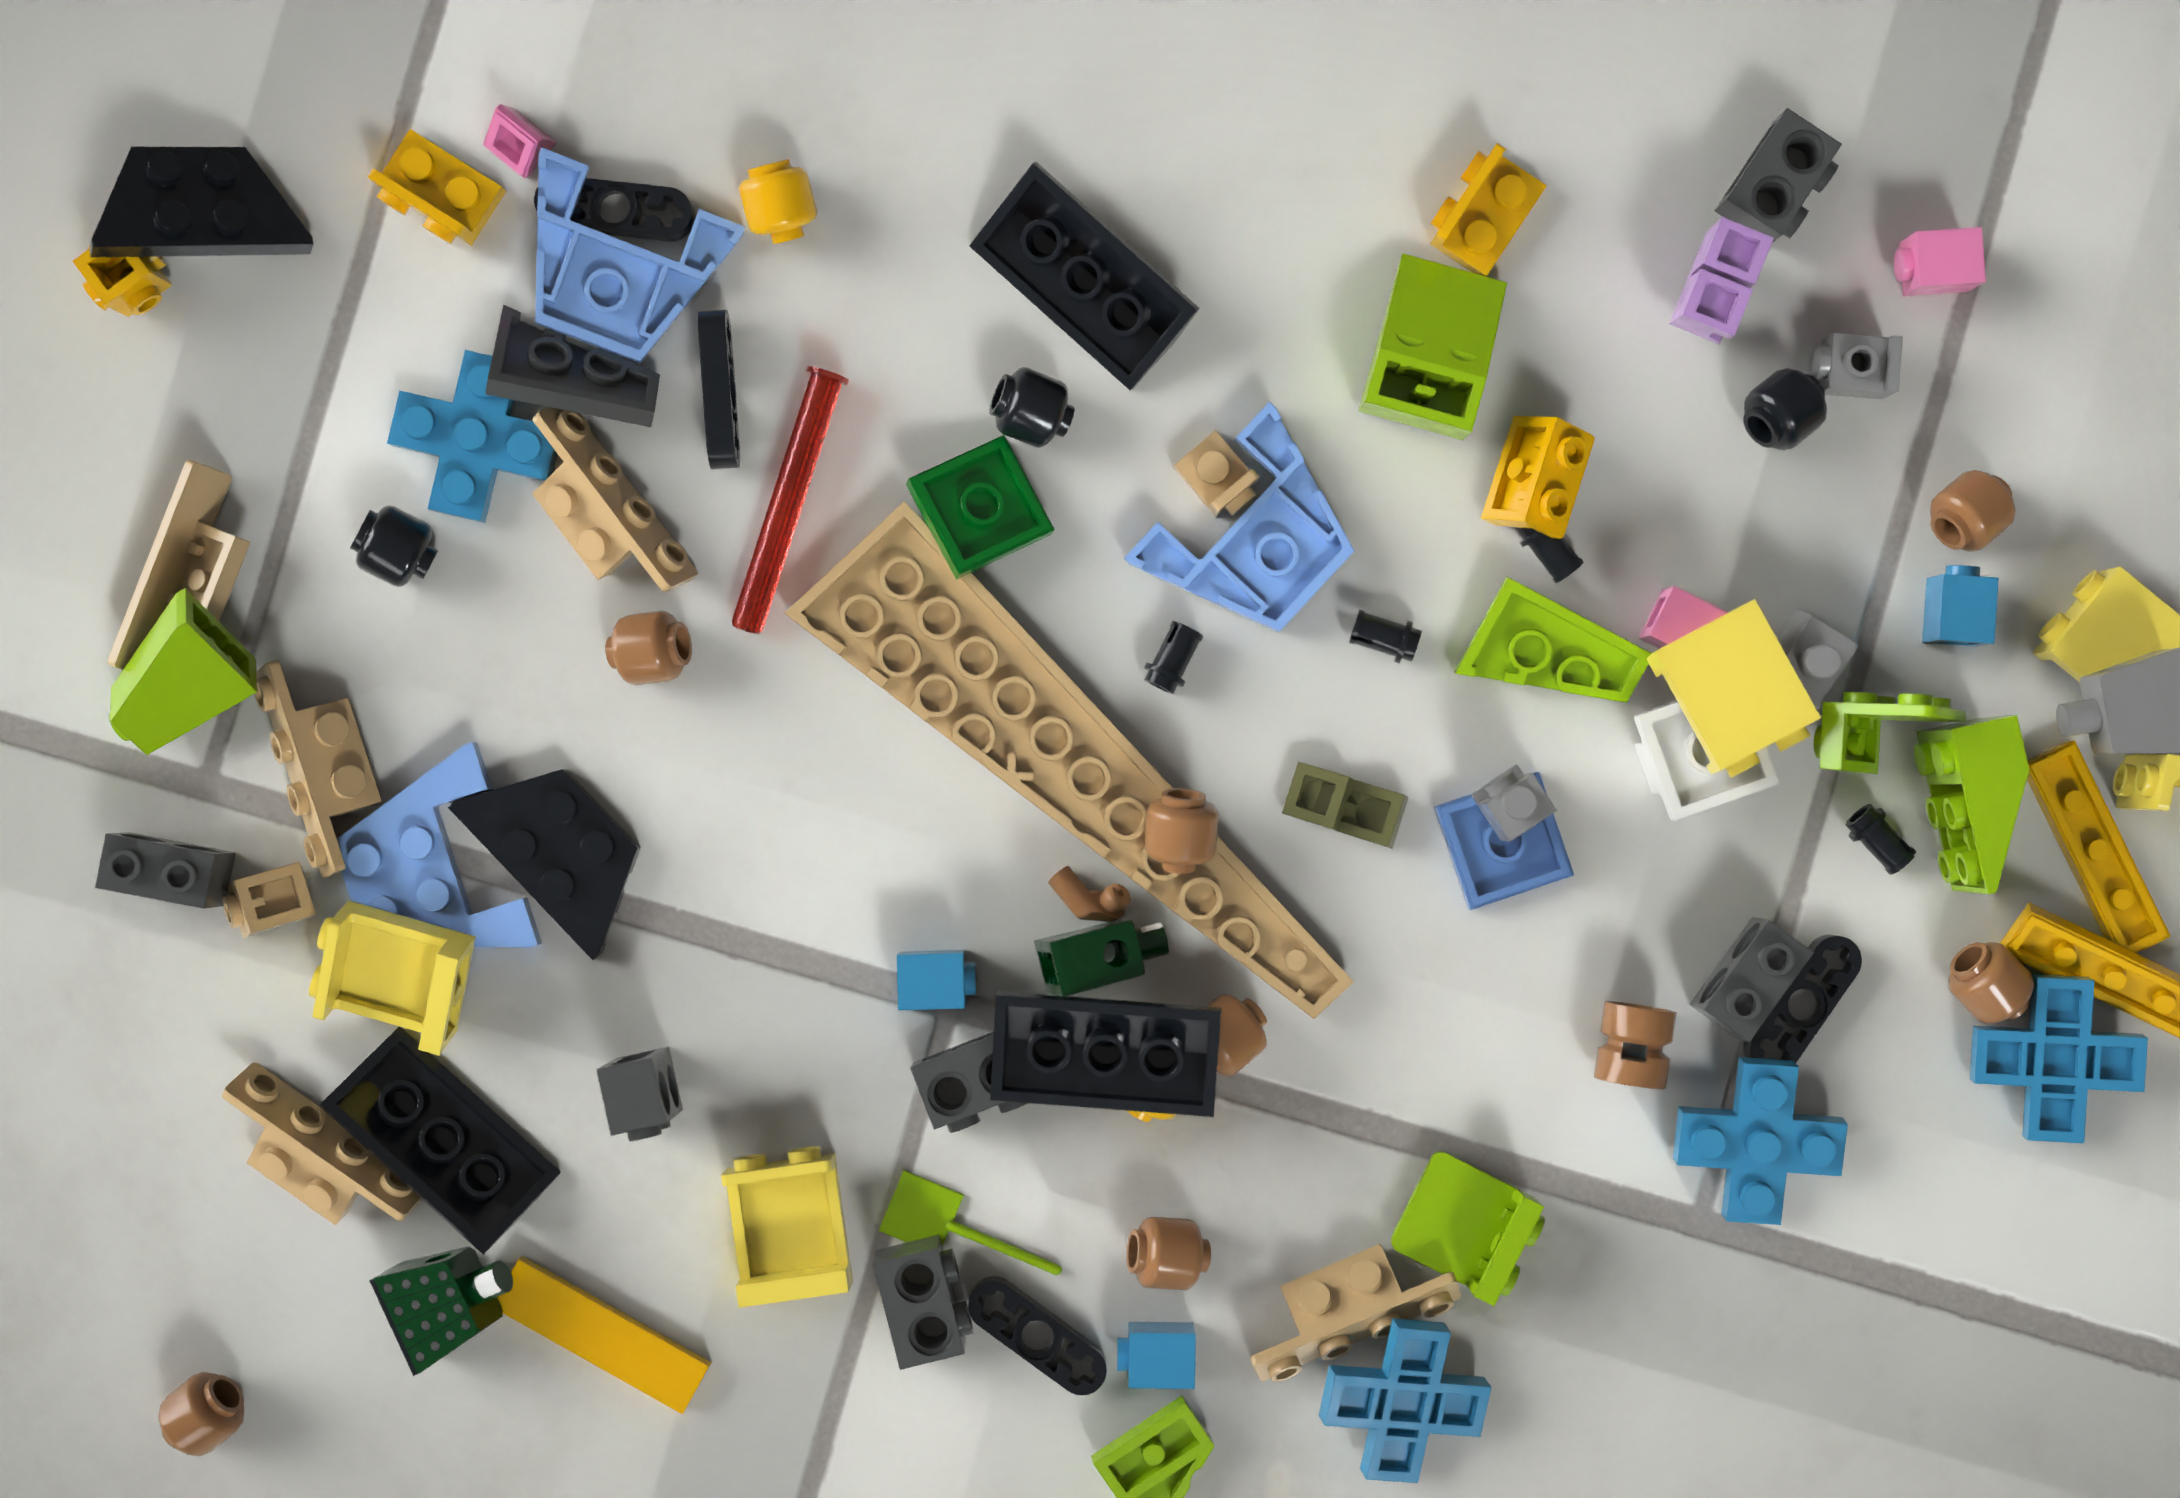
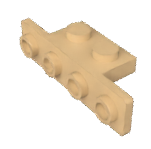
(601, 508)
(184, 555)
(323, 763)
(311, 1152)
(1347, 1305)

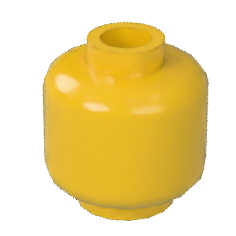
(778, 201)

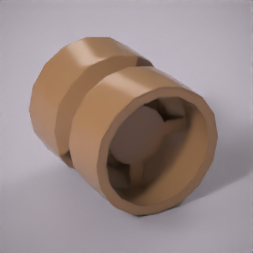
(1640, 1026)

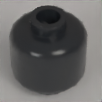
(1031, 407)
(1784, 409)
(394, 546)

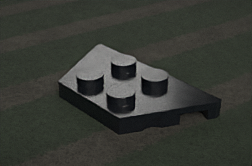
(196, 206)
(558, 849)

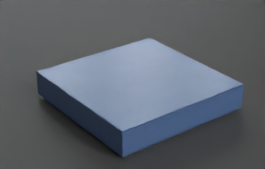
(1500, 868)

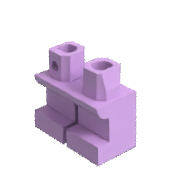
(1721, 280)

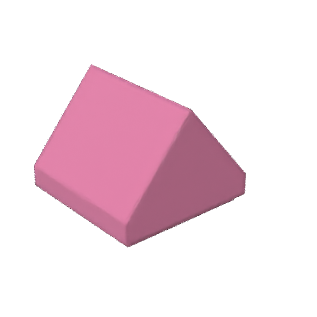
(516, 140)

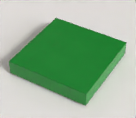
(980, 506)

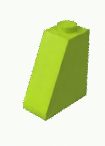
(180, 676)

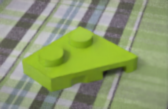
(1156, 1454)

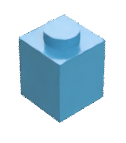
(1960, 607)
(934, 979)
(1158, 1355)

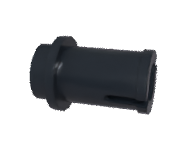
(1552, 552)
(1385, 636)
(1173, 658)
(1880, 838)

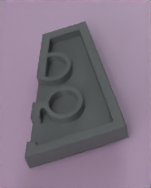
(556, 374)

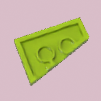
(1551, 647)

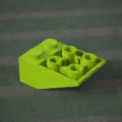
(1434, 347)
(1976, 791)

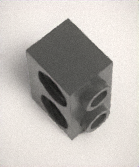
(1771, 173)
(164, 870)
(1751, 978)
(969, 1064)
(640, 1093)
(910, 1302)

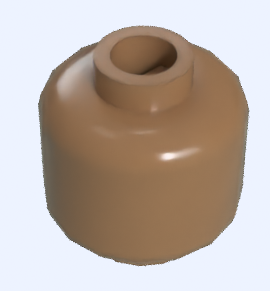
(1972, 511)
(649, 647)
(1181, 830)
(1990, 982)
(1240, 1033)
(1167, 1253)
(201, 1413)

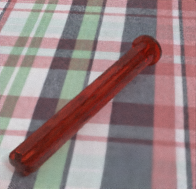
(787, 499)

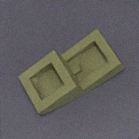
(1345, 805)

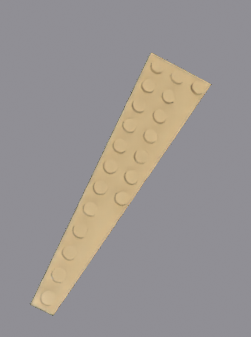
(1007, 704)

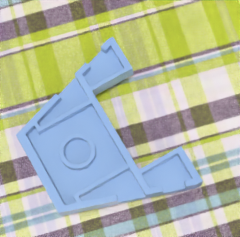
(605, 286)
(1273, 552)
(406, 865)

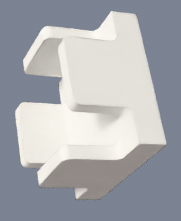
(1678, 769)

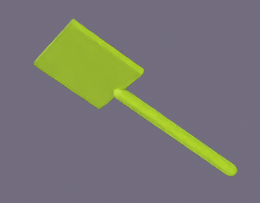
(928, 1209)

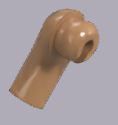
(1087, 903)

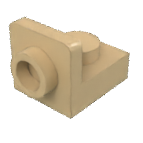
(1218, 475)
(268, 900)

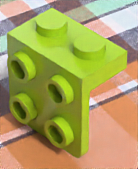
(1852, 727)
(1468, 1226)

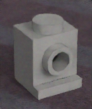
(1880, 366)
(1513, 803)

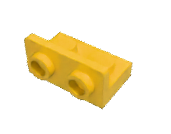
(438, 187)
(1487, 212)
(1538, 475)

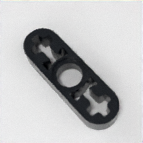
(656, 200)
(718, 389)
(1826, 1001)
(1039, 1359)

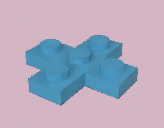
(472, 440)
(2058, 1058)
(1760, 1141)
(1404, 1400)

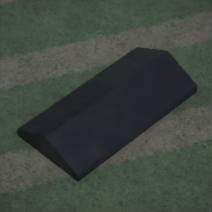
(1084, 276)
(1105, 1053)
(440, 1140)

